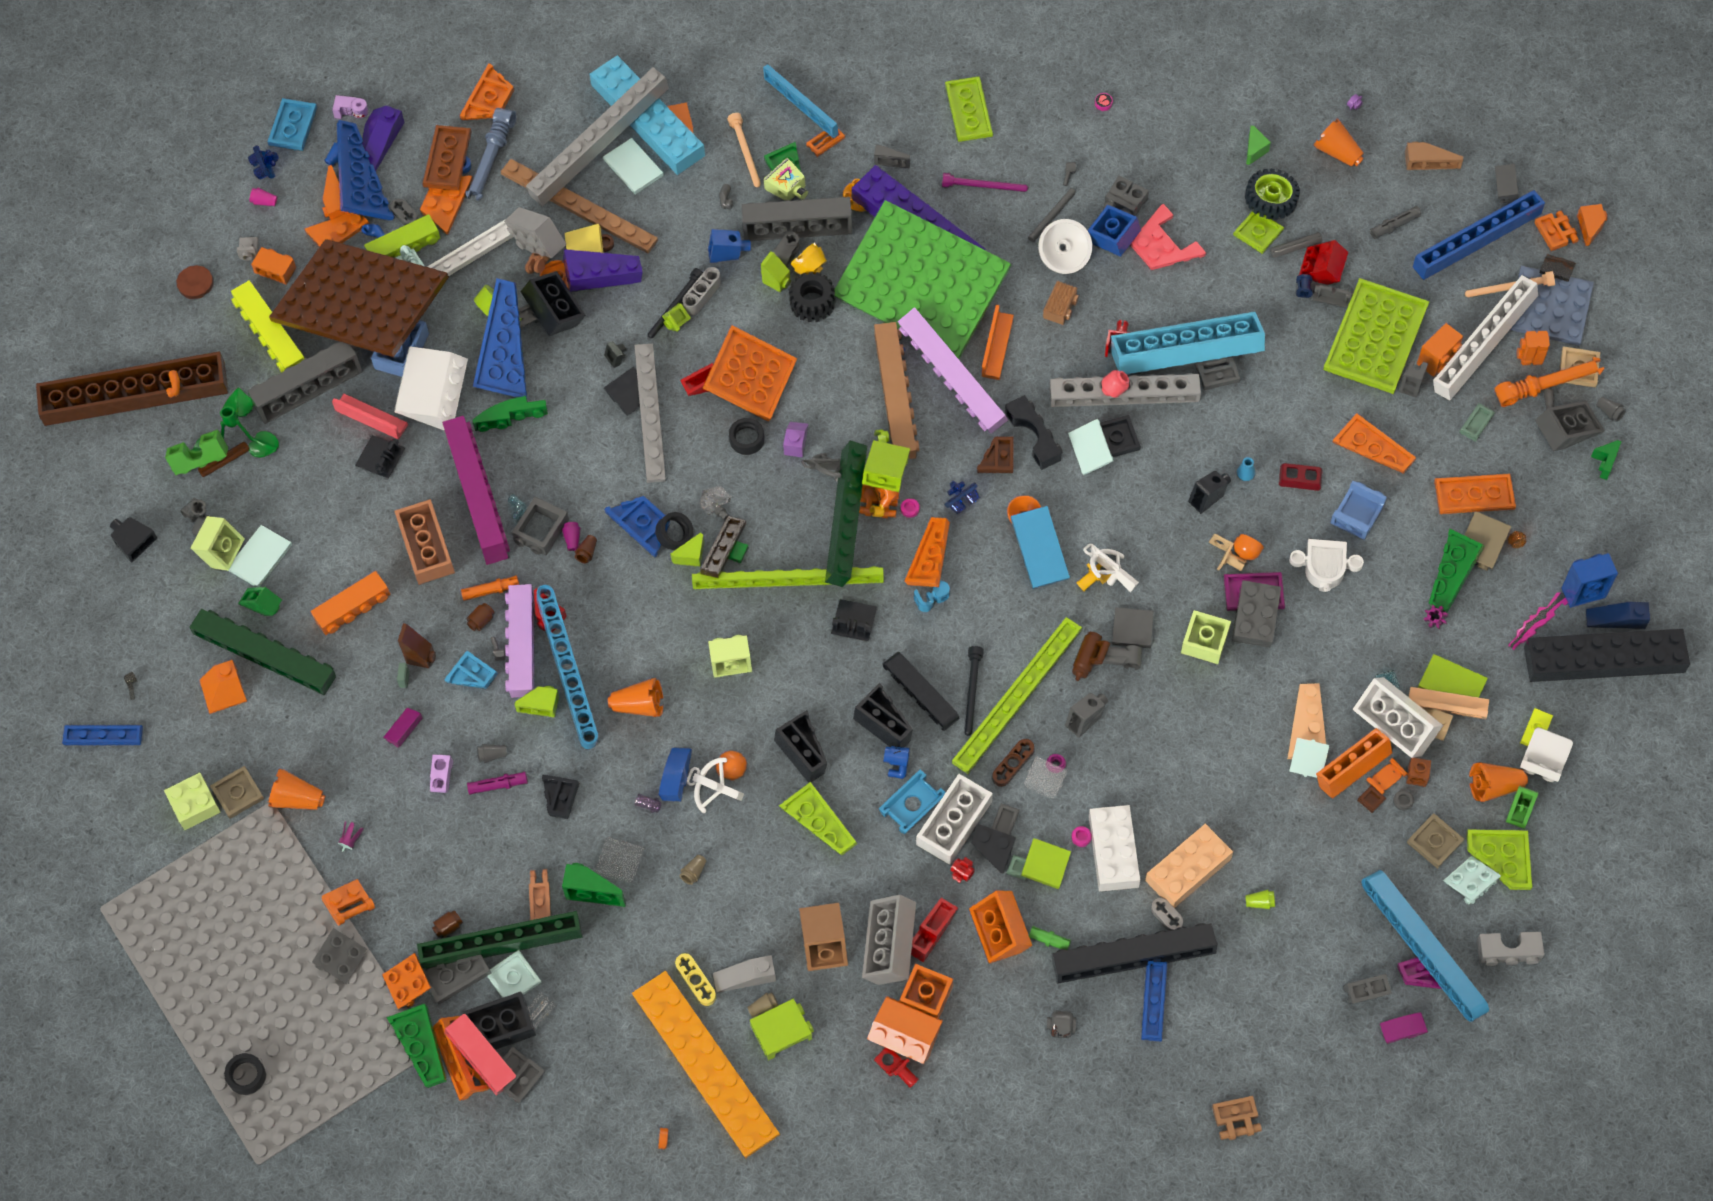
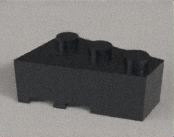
(883, 719)
(801, 746)

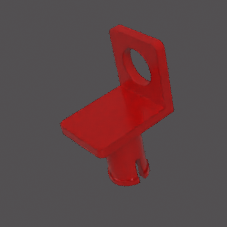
(1119, 330)
(898, 1067)

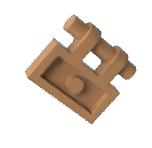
(1235, 1111)

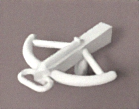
(1110, 566)
(700, 779)

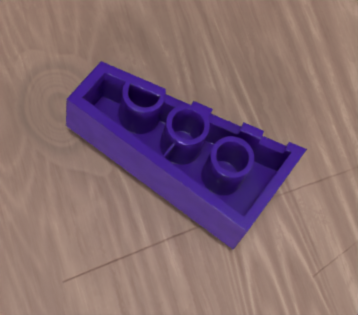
(600, 270)

